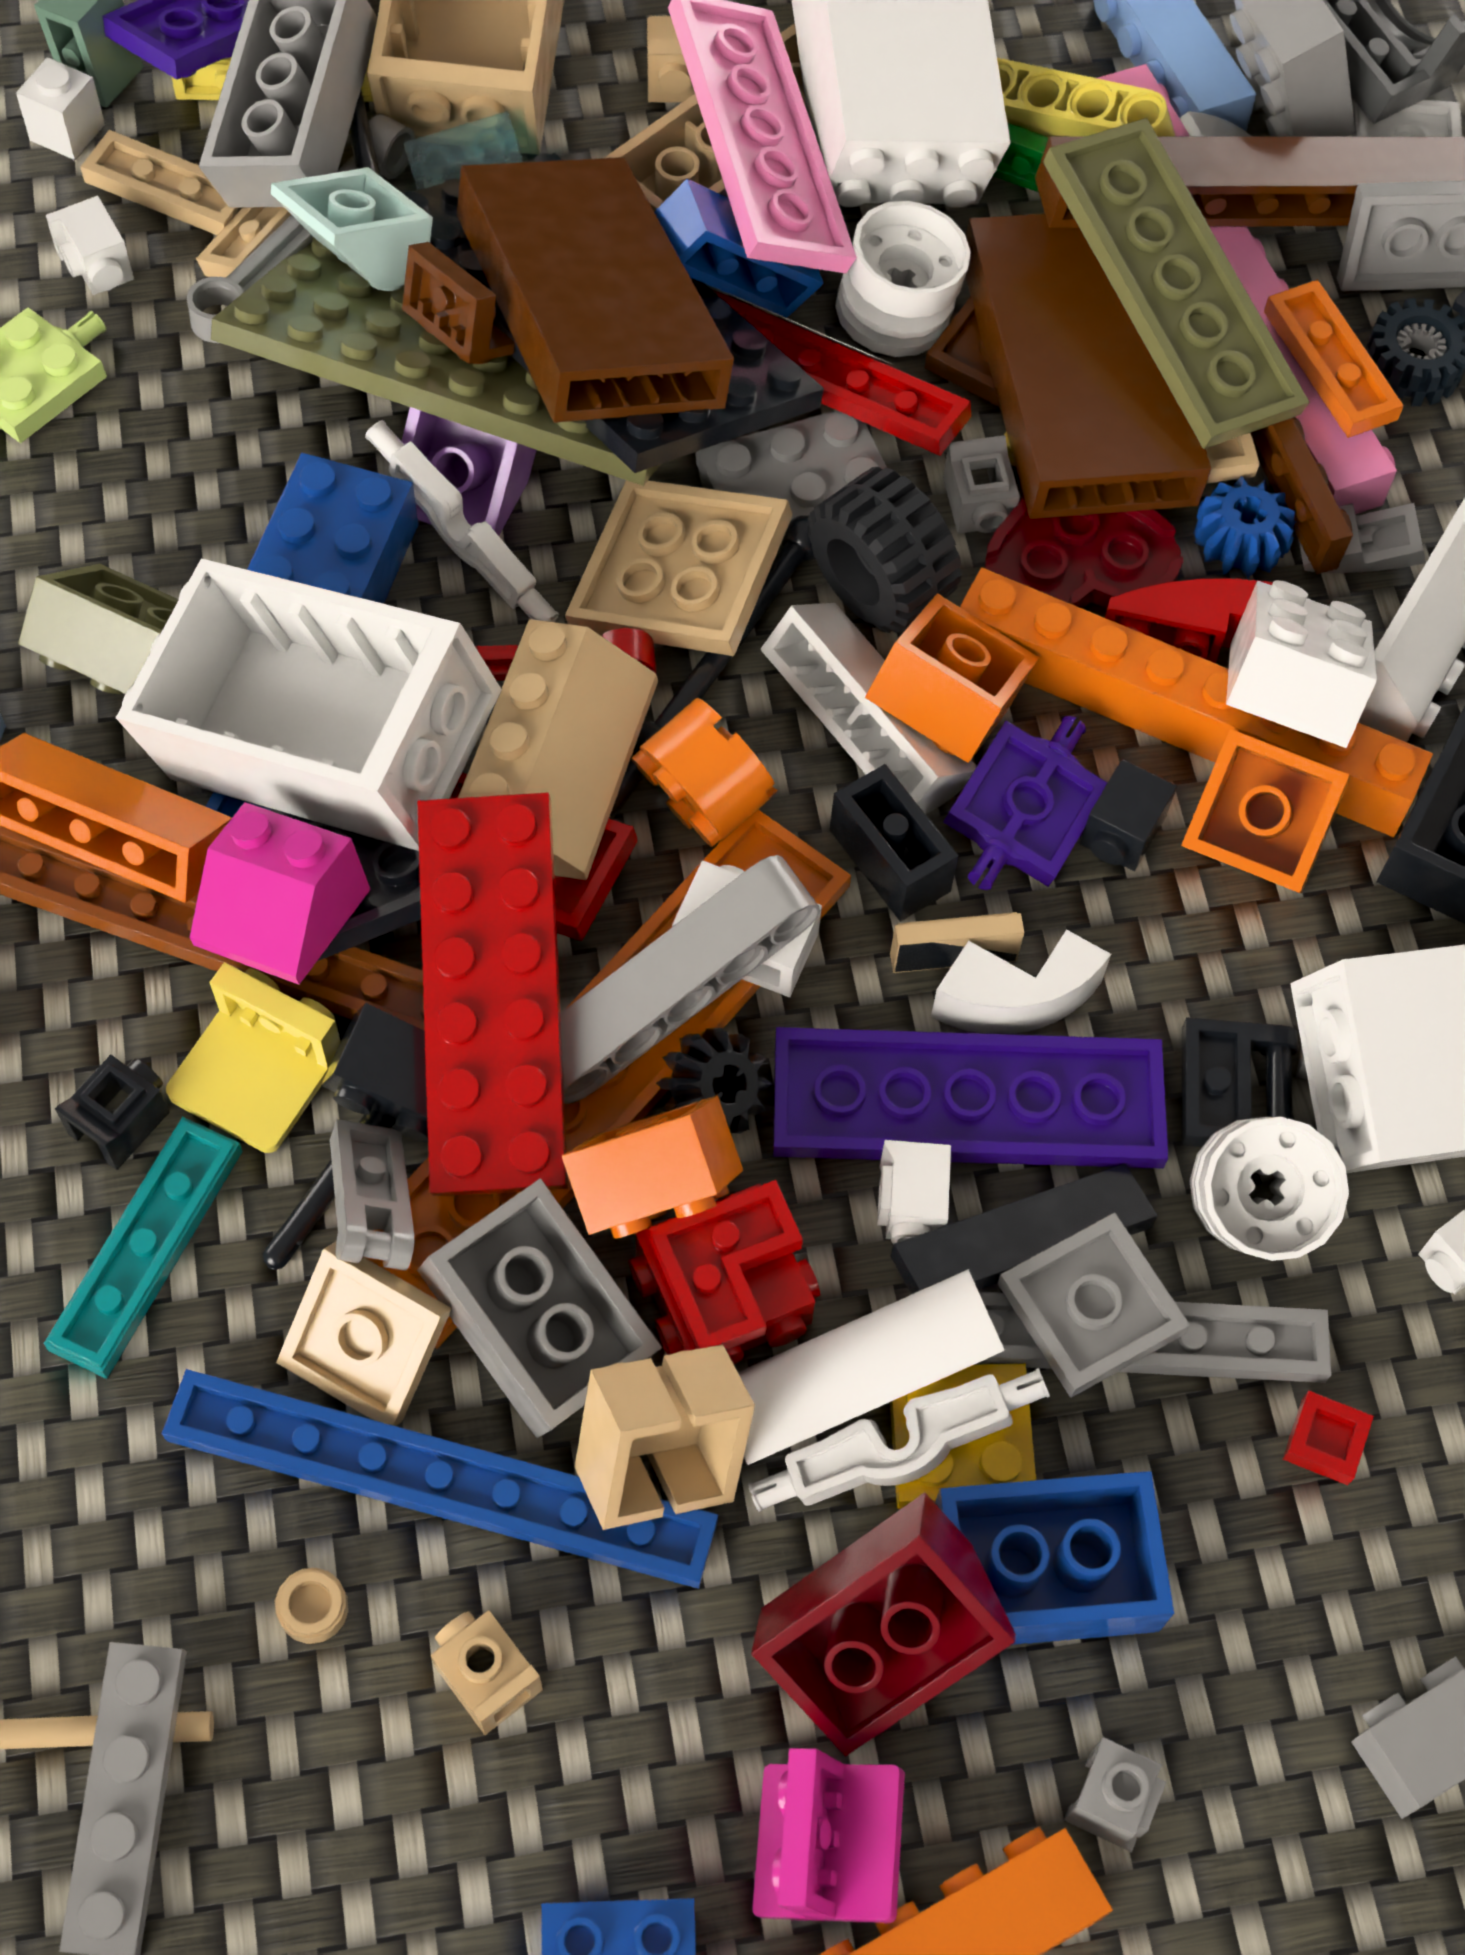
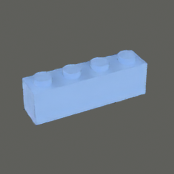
(1181, 56)

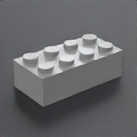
(287, 96)

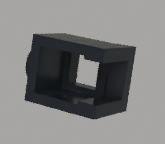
(131, 1123)

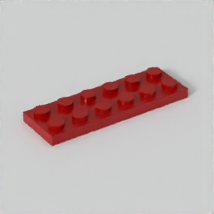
(491, 994)

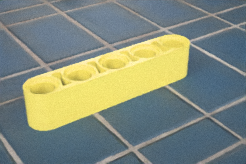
(1075, 104)

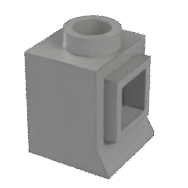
(983, 505)
(1117, 1795)

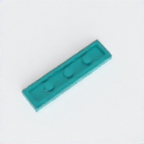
(143, 1248)

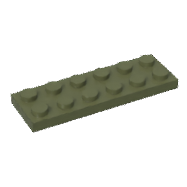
(1175, 282)

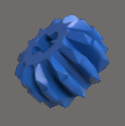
(1244, 527)

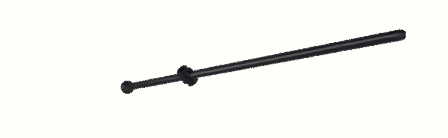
(795, 550)

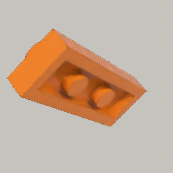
(1333, 358)

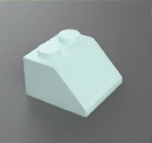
(358, 221)

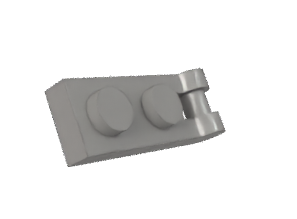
(371, 1195)

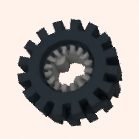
(1425, 330)

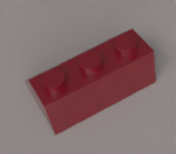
(883, 1626)

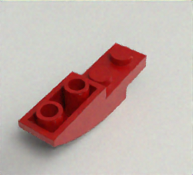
(1187, 613)

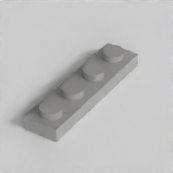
(123, 1800)

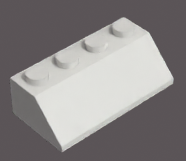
(1422, 643)

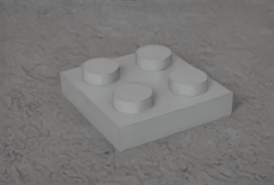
(1093, 1304)

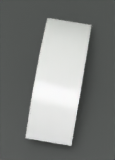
(998, 998)

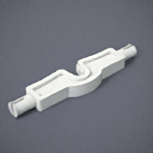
(474, 544)
(934, 1426)

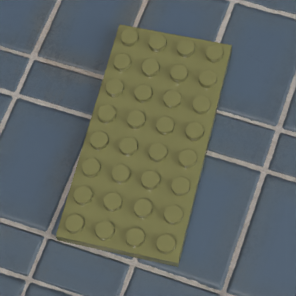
(340, 328)

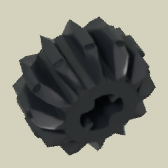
(731, 1065)

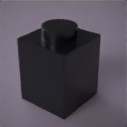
(1127, 815)

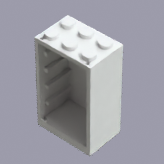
(903, 98)
(310, 701)
(1387, 1055)

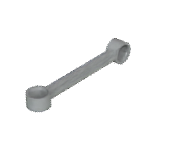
(290, 236)

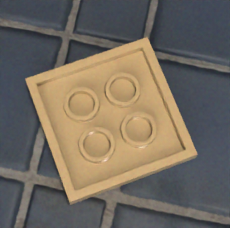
(681, 565)

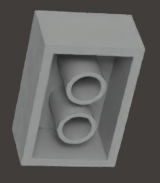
(1295, 66)
(536, 1306)

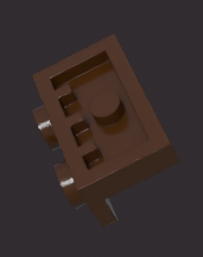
(452, 306)

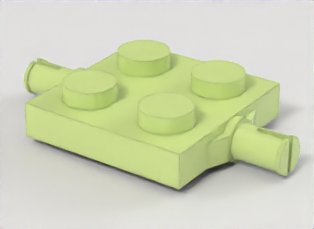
(44, 370)

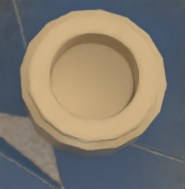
(311, 1605)

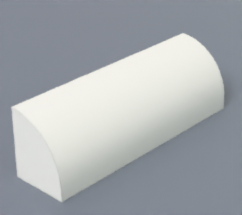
(832, 671)
(867, 1364)

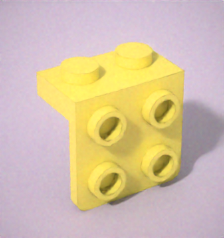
(256, 1059)

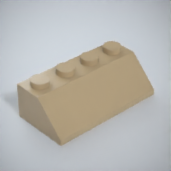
(566, 731)

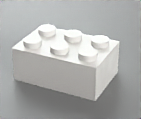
(1302, 662)

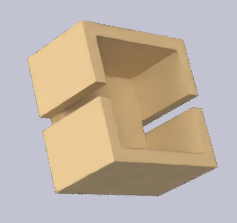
(686, 1418)

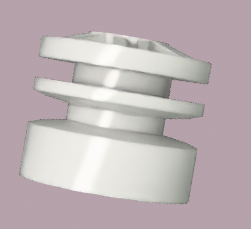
(903, 278)
(1307, 1188)

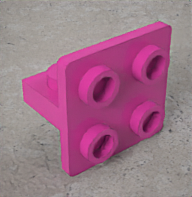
(828, 1840)

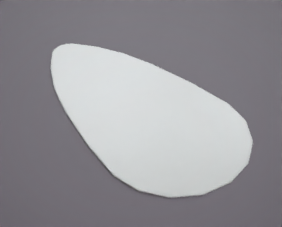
(807, 327)

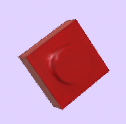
(1328, 1437)

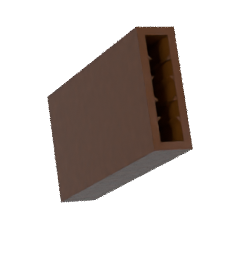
(592, 289)
(1074, 377)

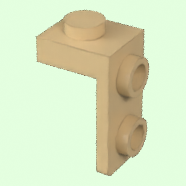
(666, 64)

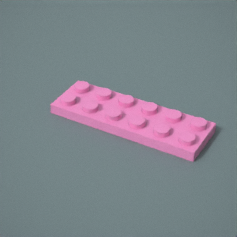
(761, 135)

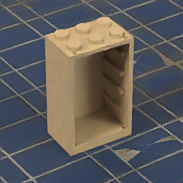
(465, 62)

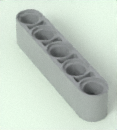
(681, 973)

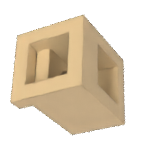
(492, 1694)

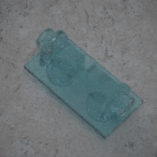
(441, 154)

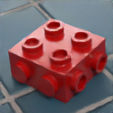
(781, 1289)

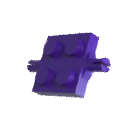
(1026, 803)

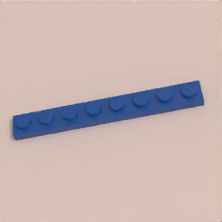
(429, 1476)

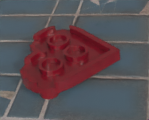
(1085, 555)

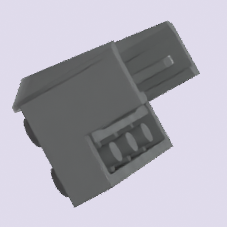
(1391, 59)

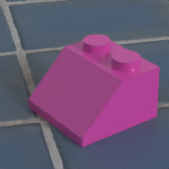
(276, 892)

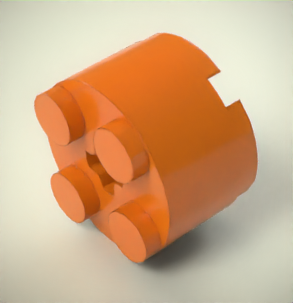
(706, 772)

